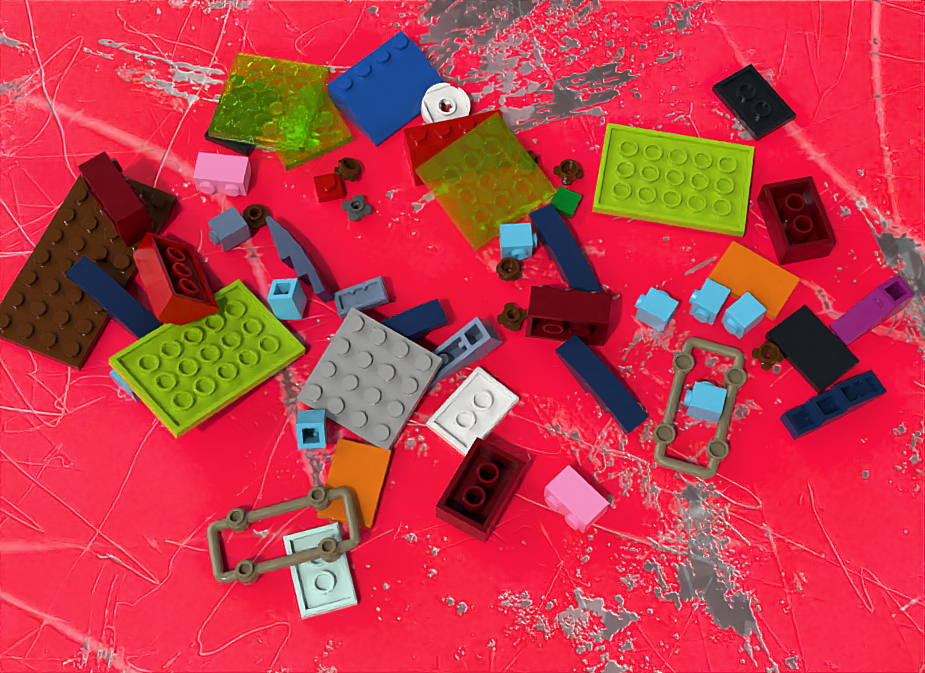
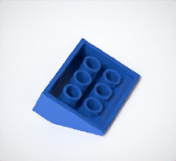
(384, 88)

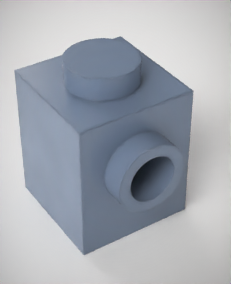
(228, 229)

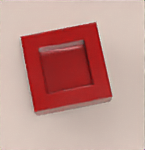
(328, 187)

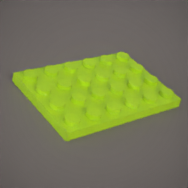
(674, 179)
(207, 363)

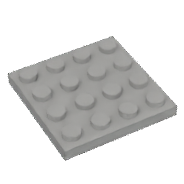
(370, 379)

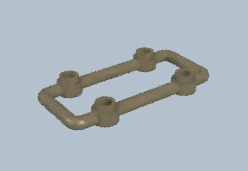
(664, 433)
(239, 520)

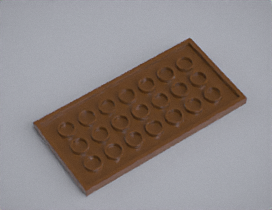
(45, 307)

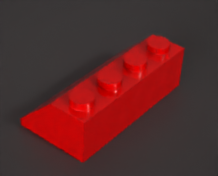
(429, 139)
(174, 280)

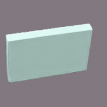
(319, 584)

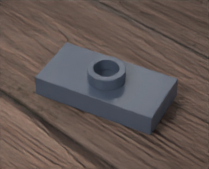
(361, 296)

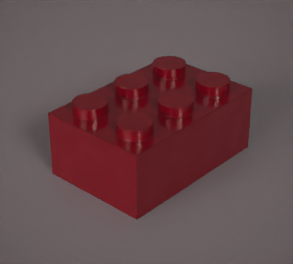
(117, 198)
(796, 220)
(568, 312)
(480, 489)

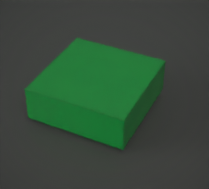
(566, 202)

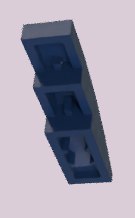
(563, 249)
(297, 257)
(113, 298)
(418, 320)
(601, 384)
(832, 405)

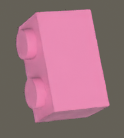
(222, 174)
(575, 499)

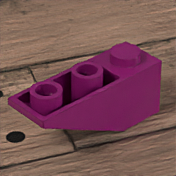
(873, 310)

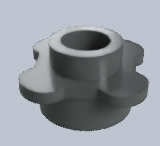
(356, 214)

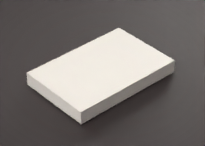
(472, 411)

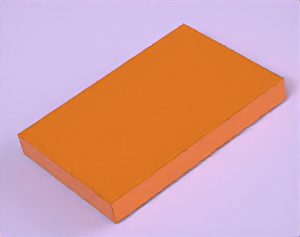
(748, 272)
(361, 471)

